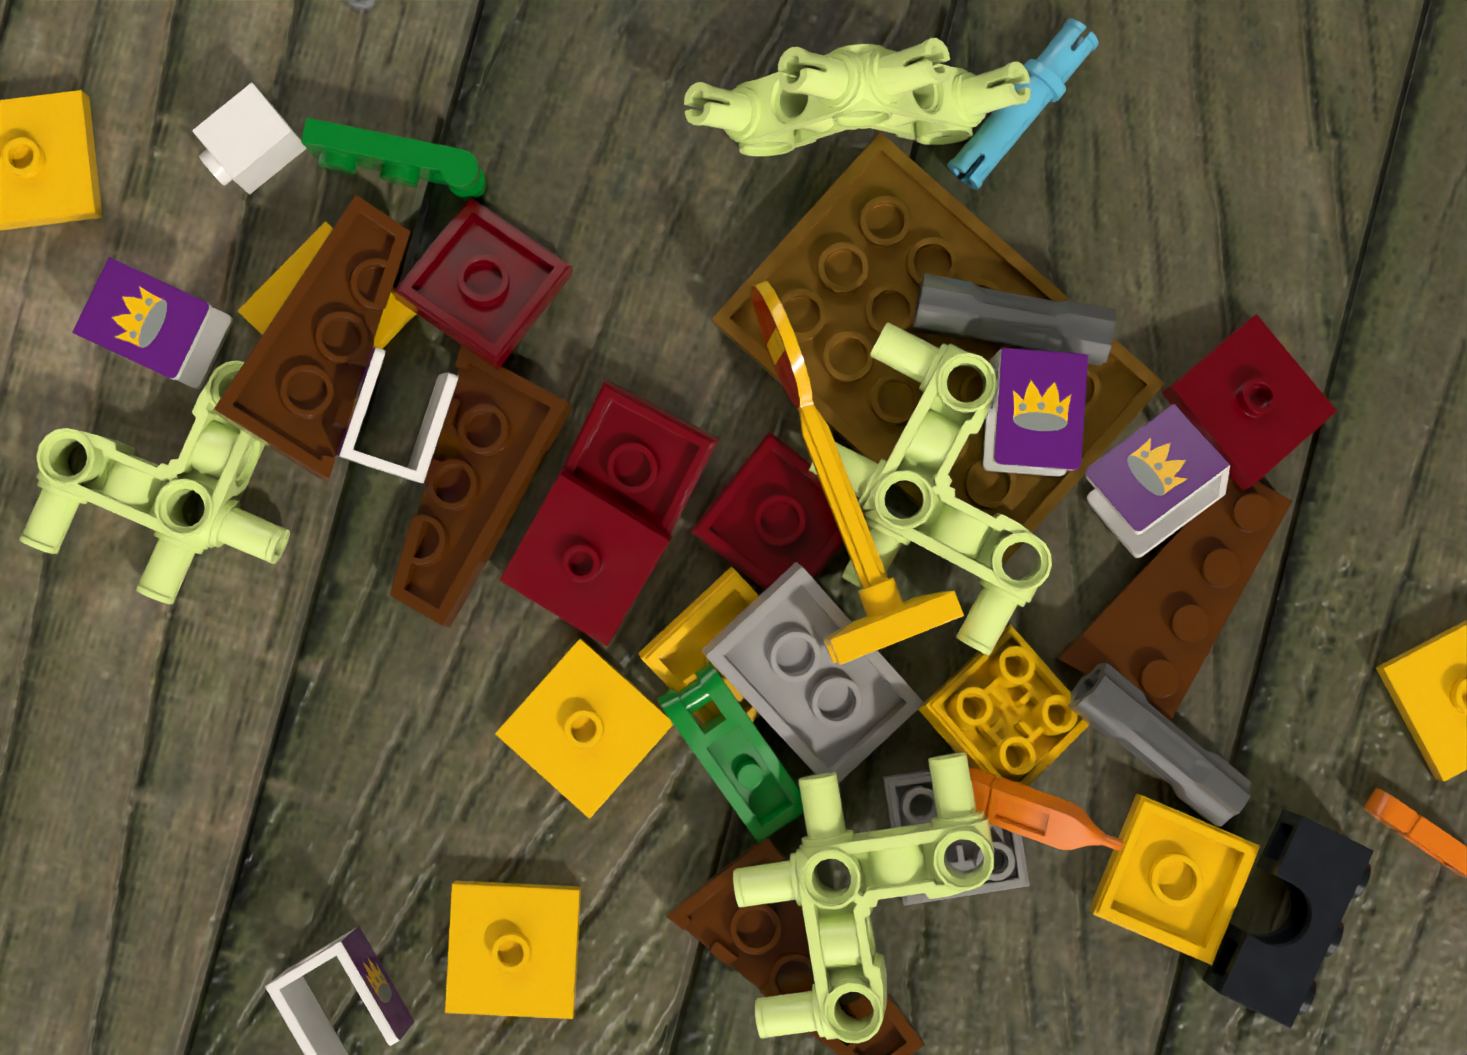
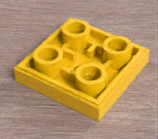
(1005, 711)

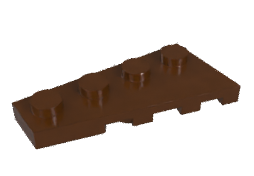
(311, 358)
(478, 475)
(1181, 598)
(773, 951)

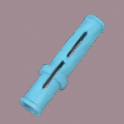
(1007, 124)

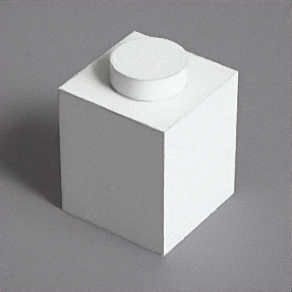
(247, 140)

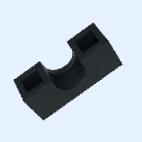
(1278, 968)

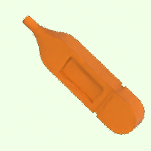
(1036, 814)
(1418, 831)

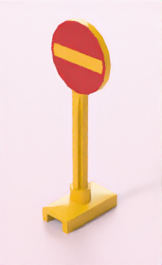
(887, 615)

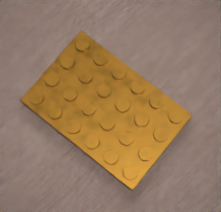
(861, 266)

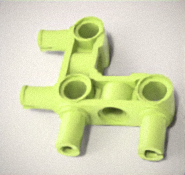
(854, 90)
(925, 458)
(212, 463)
(839, 920)

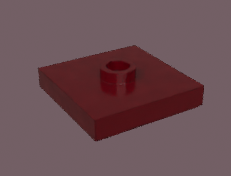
(483, 283)
(1250, 401)
(640, 455)
(772, 516)
(585, 558)

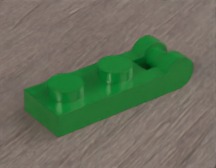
(396, 157)
(734, 754)

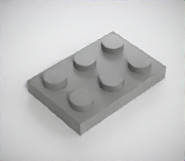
(784, 671)

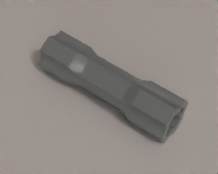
(968, 311)
(1196, 775)

